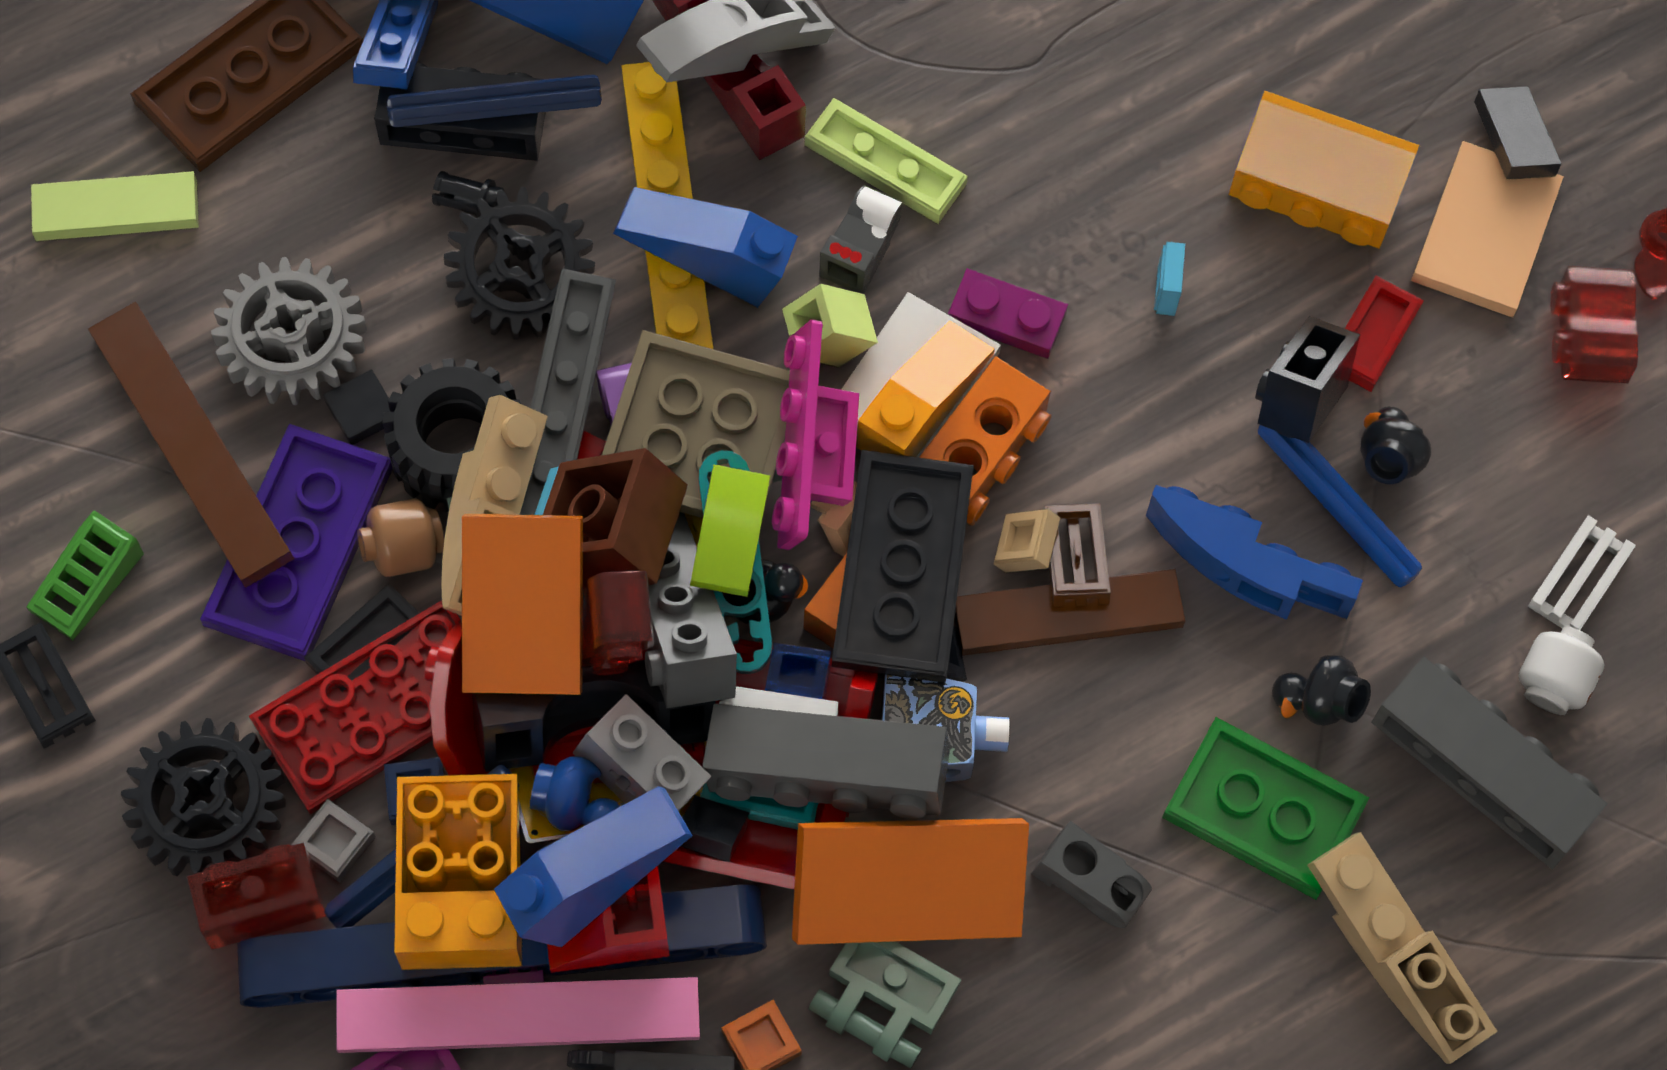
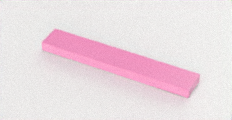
(517, 1014)

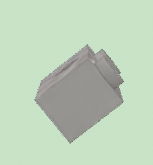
(640, 756)

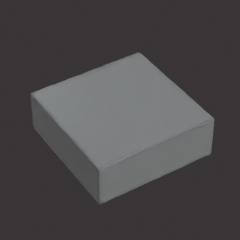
(335, 840)

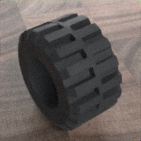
(424, 405)

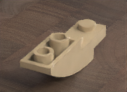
(490, 480)
(1398, 951)

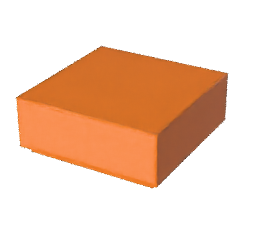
(761, 1039)

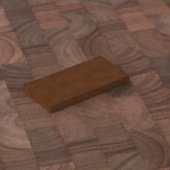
(245, 75)

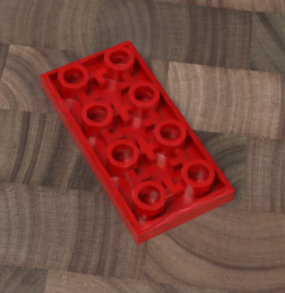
(340, 739)

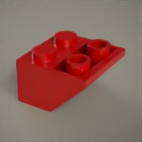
(622, 933)

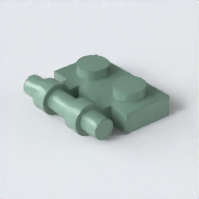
(895, 980)

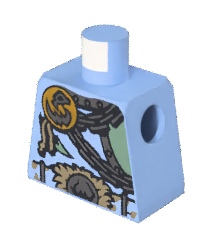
(948, 706)

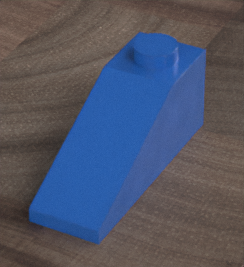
(709, 240)
(591, 868)

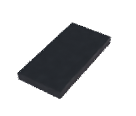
(903, 566)

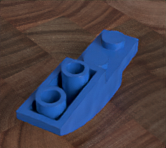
(1225, 550)

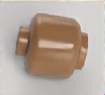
(401, 537)

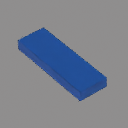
(393, 42)

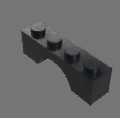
(524, 727)

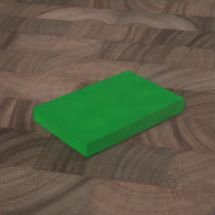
(1263, 806)

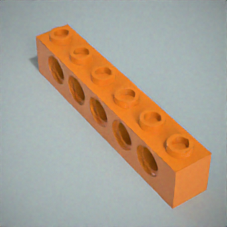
(998, 397)

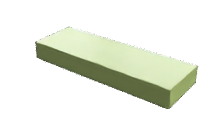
(885, 160)
(114, 206)

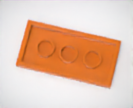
(909, 880)

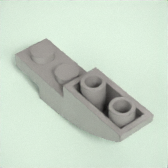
(726, 34)

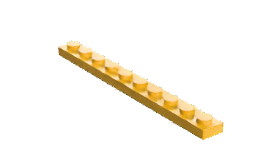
(663, 167)

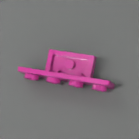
(819, 439)

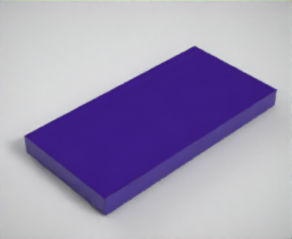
(317, 501)

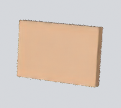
(1485, 232)

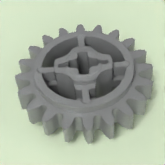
(276, 292)

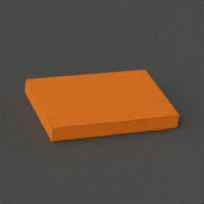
(522, 604)

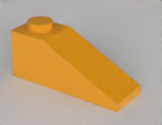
(922, 393)

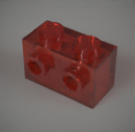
(256, 895)

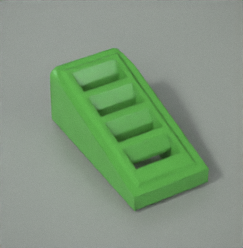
(81, 547)

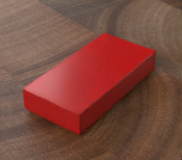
(1382, 321)

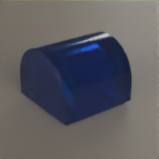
(799, 671)

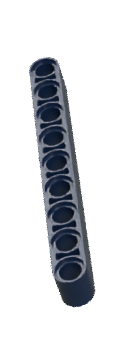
(320, 962)

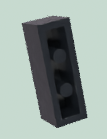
(495, 136)

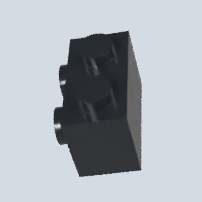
(1307, 379)

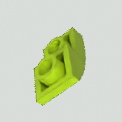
(730, 530)

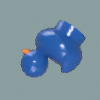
(565, 793)

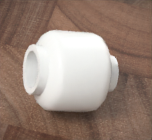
(1561, 670)

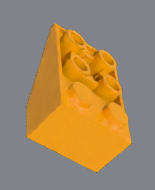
(451, 852)

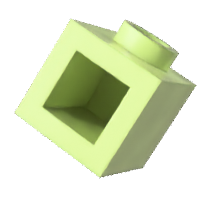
(845, 322)

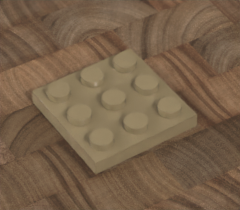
(696, 402)

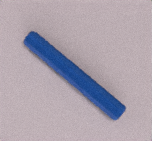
(1345, 506)

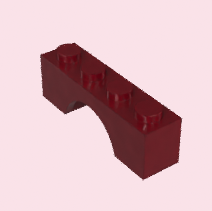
(756, 99)

